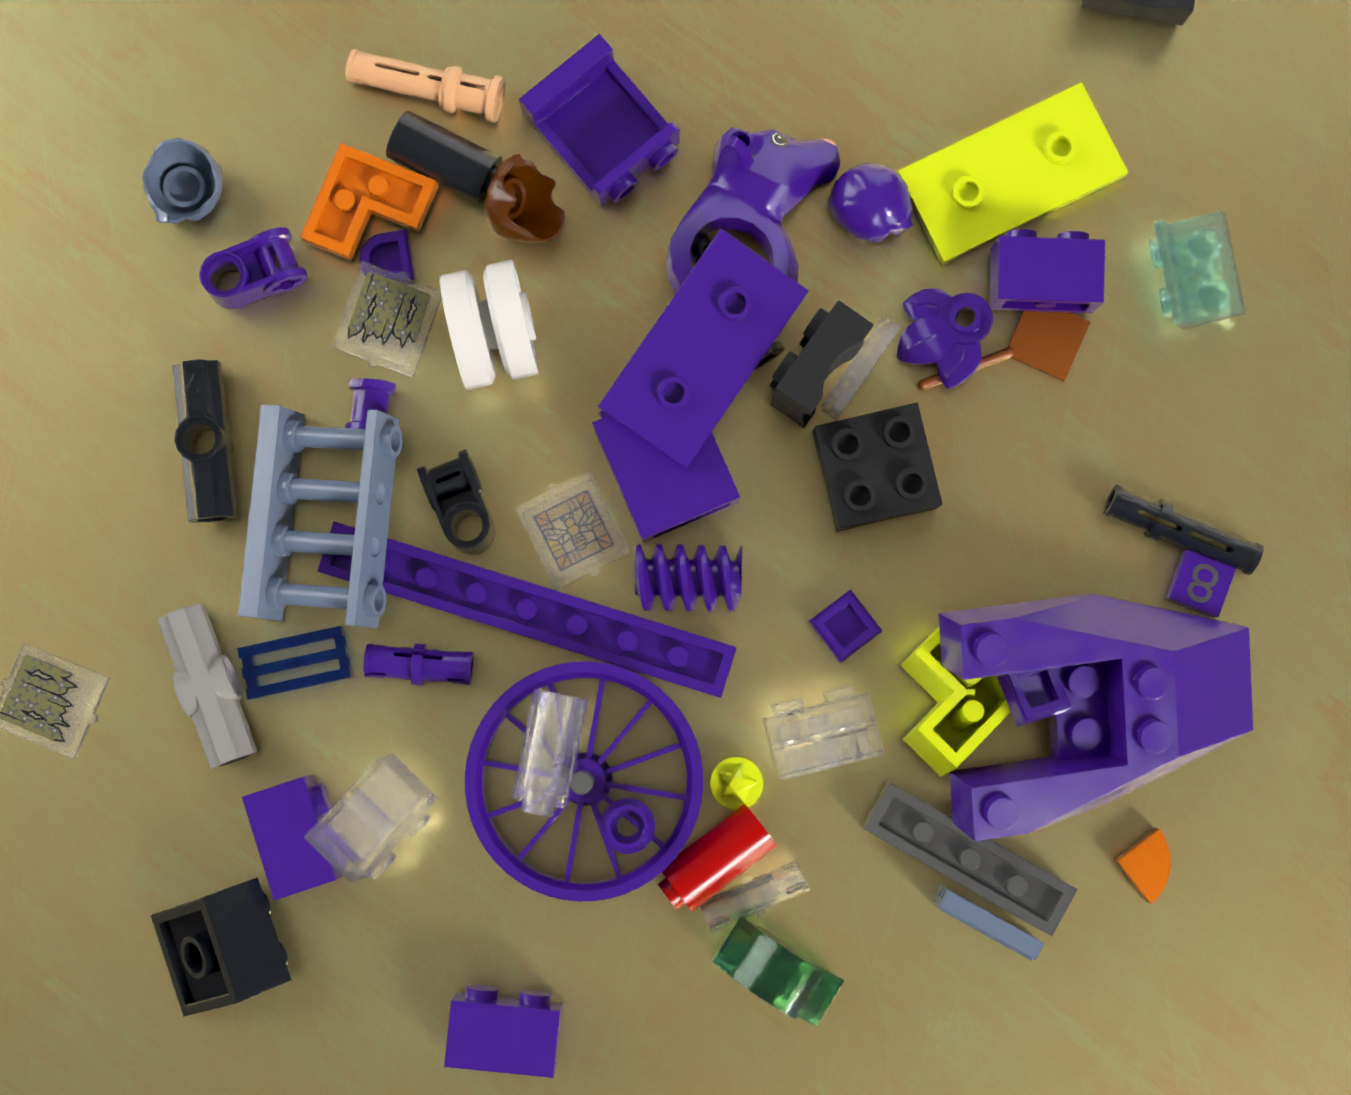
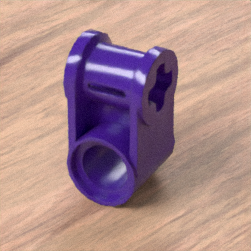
(257, 269)

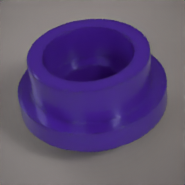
(623, 843)

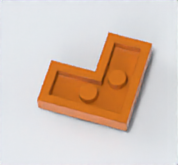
(361, 187)

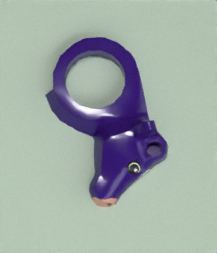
(751, 190)

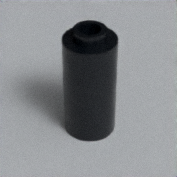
(442, 156)

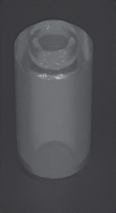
(549, 752)

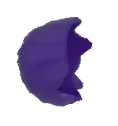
(871, 202)

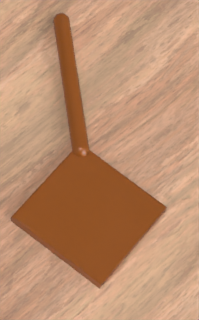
(1040, 341)

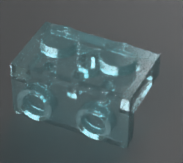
(1197, 270)

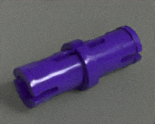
(418, 664)

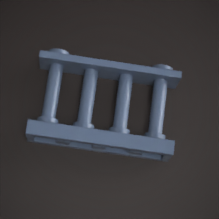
(272, 508)

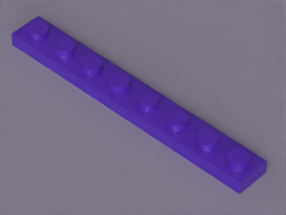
(546, 615)

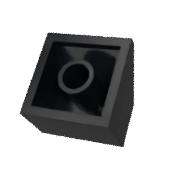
(221, 948)

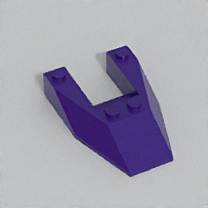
(1143, 695)

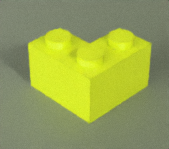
(964, 710)

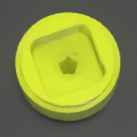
(736, 782)

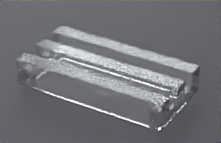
(860, 367)

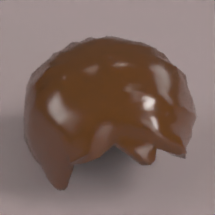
(522, 203)

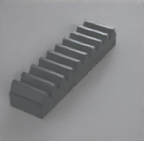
(976, 865)

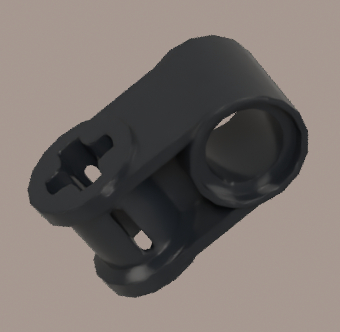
(456, 494)

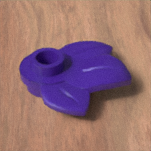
(939, 338)

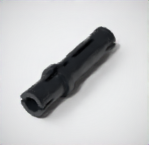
(1238, 552)

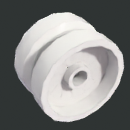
(489, 324)

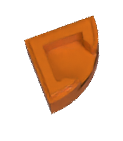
(1147, 864)

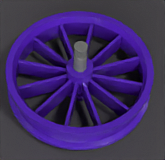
(588, 785)

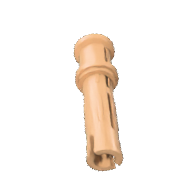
(449, 87)

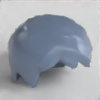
(182, 181)

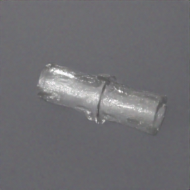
(754, 896)

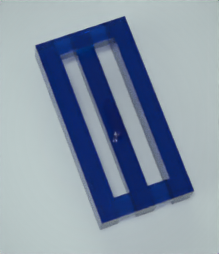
(251, 671)

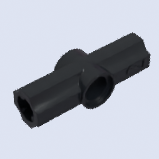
(199, 408)

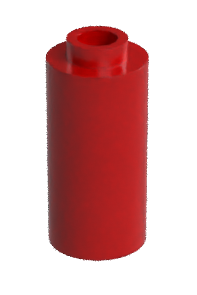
(716, 859)

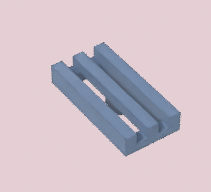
(988, 923)

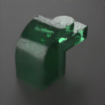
(777, 972)

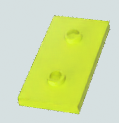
(1012, 173)

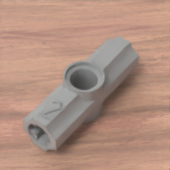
(207, 685)

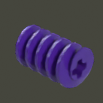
(688, 578)

